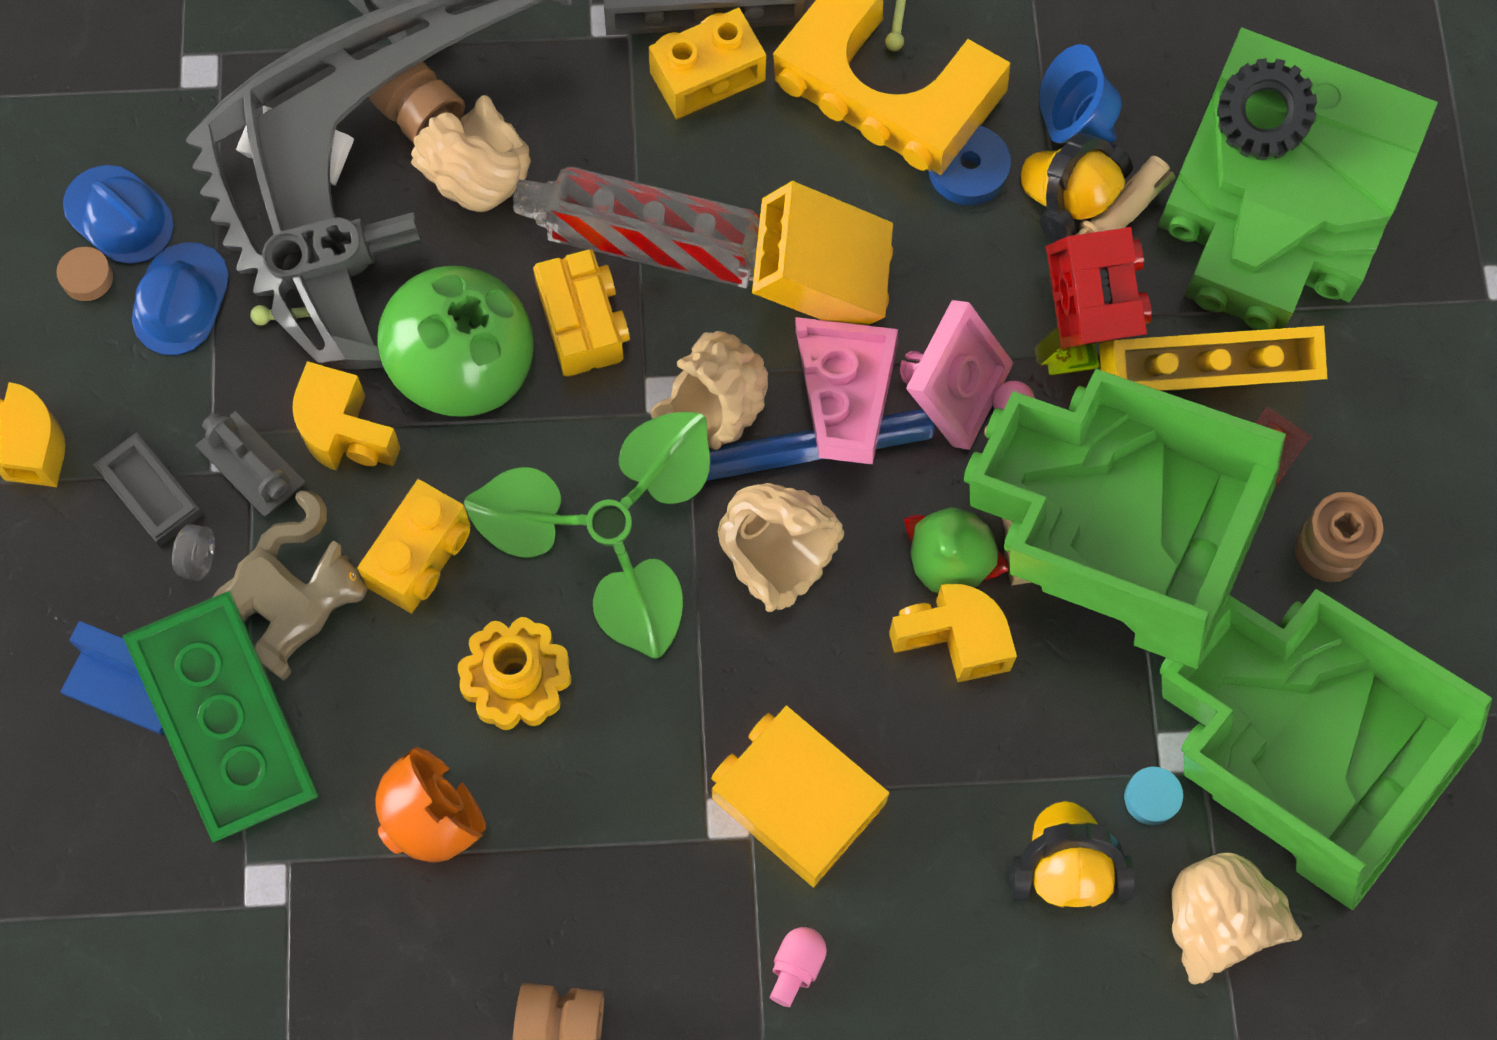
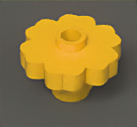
(524, 695)

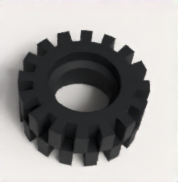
(1273, 77)

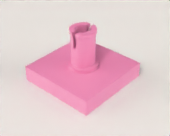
(957, 374)

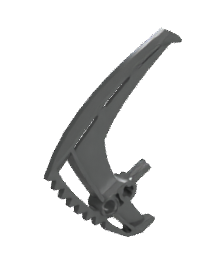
(294, 159)

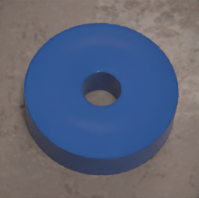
(978, 184)

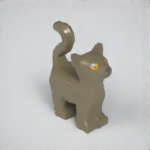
(291, 606)

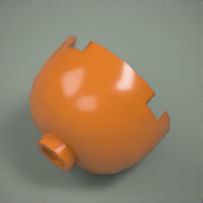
(424, 812)

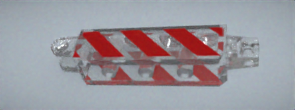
(644, 224)

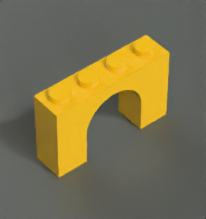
(920, 125)

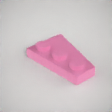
(846, 384)

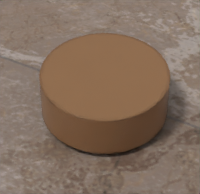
(84, 273)

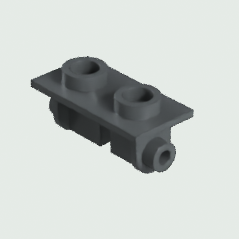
(248, 462)

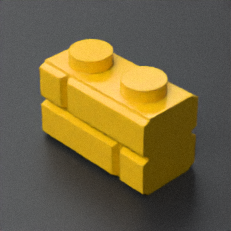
(579, 312)

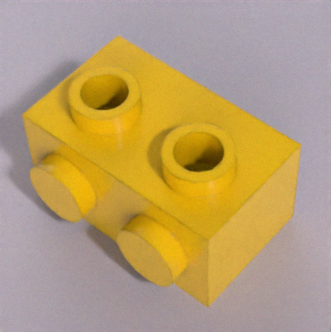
(707, 62)
(415, 546)

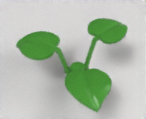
(642, 602)

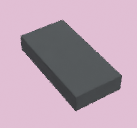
(148, 489)

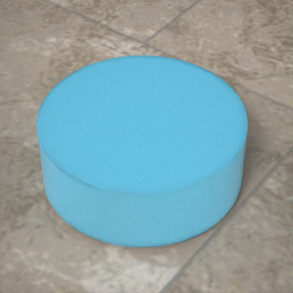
(1153, 796)

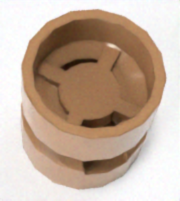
(417, 98)
(1338, 536)
(547, 1016)

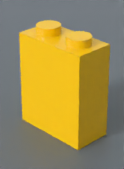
(822, 256)
(797, 794)

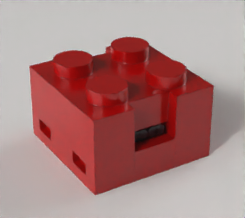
(1098, 287)

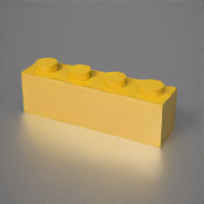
(1219, 358)

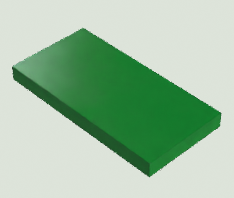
(220, 716)

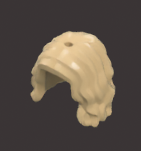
(473, 157)
(722, 383)
(778, 541)
(1226, 914)

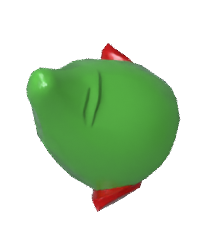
(953, 549)

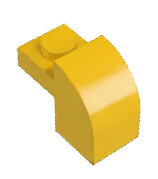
(327, 419)
(29, 439)
(968, 623)

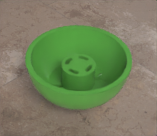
(446, 361)

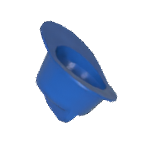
(1078, 97)
(118, 214)
(179, 298)

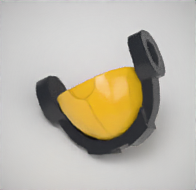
(1075, 181)
(1071, 861)

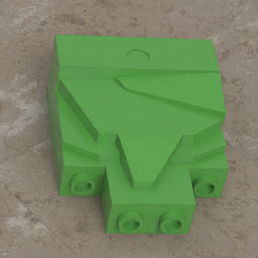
(1299, 215)
(1129, 504)
(1324, 735)

